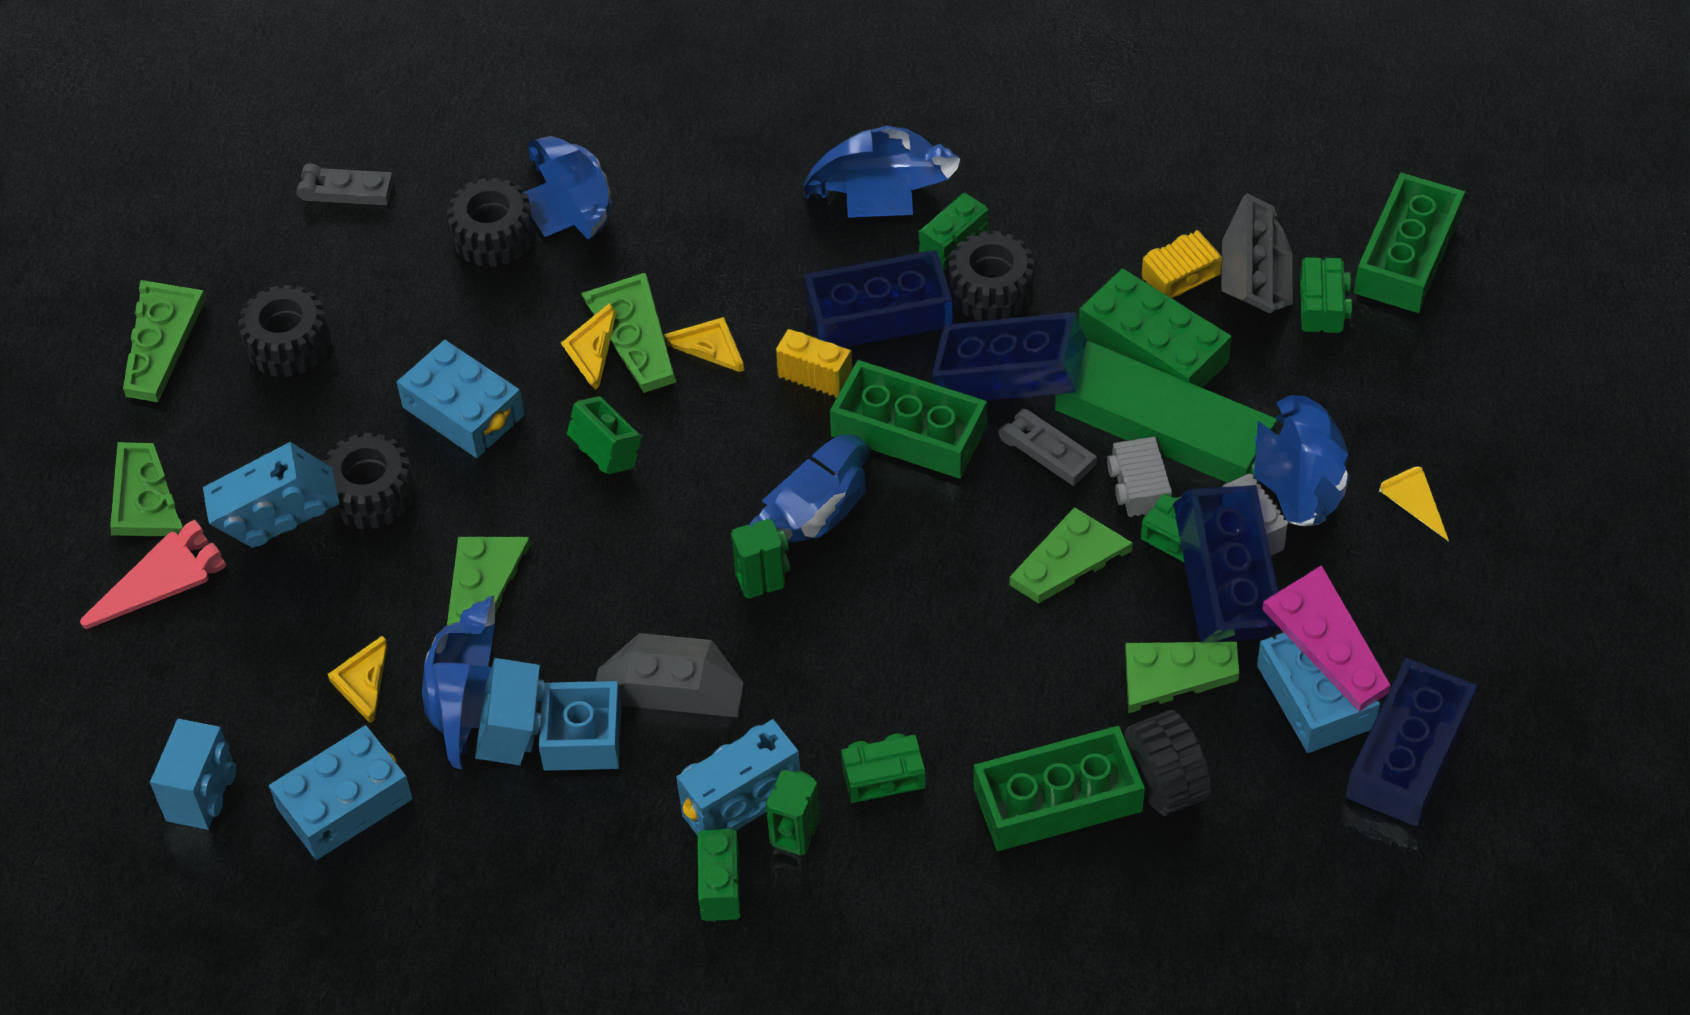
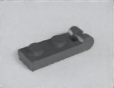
(345, 185)
(1048, 446)

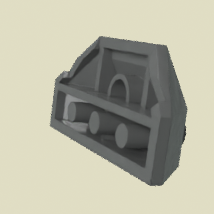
(1257, 257)
(674, 676)

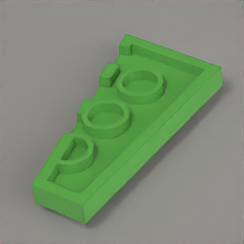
(636, 330)
(160, 333)

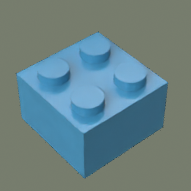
(509, 712)
(580, 726)
(193, 774)

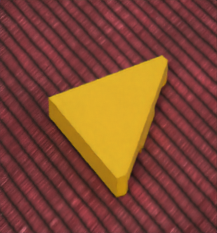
(708, 341)
(590, 344)
(361, 678)

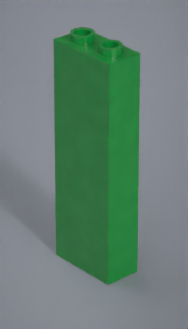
(1186, 419)

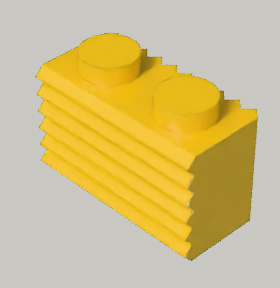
(1181, 265)
(813, 362)

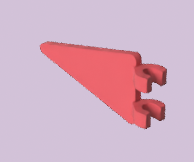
(160, 574)

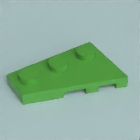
(141, 494)
(1067, 553)
(483, 570)

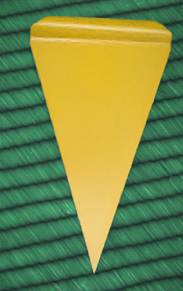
(1414, 495)

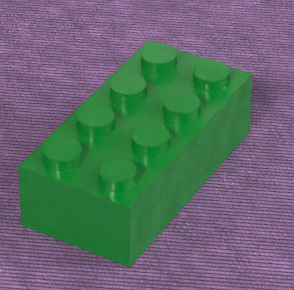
(1409, 242)
(1154, 330)
(909, 418)
(1058, 788)

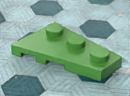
(1171, 669)

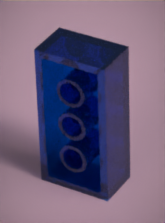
(879, 299)
(1011, 357)
(1226, 562)
(1411, 741)

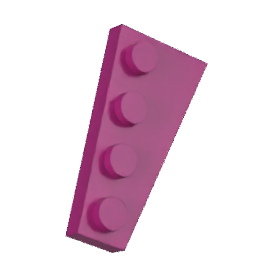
(1326, 633)

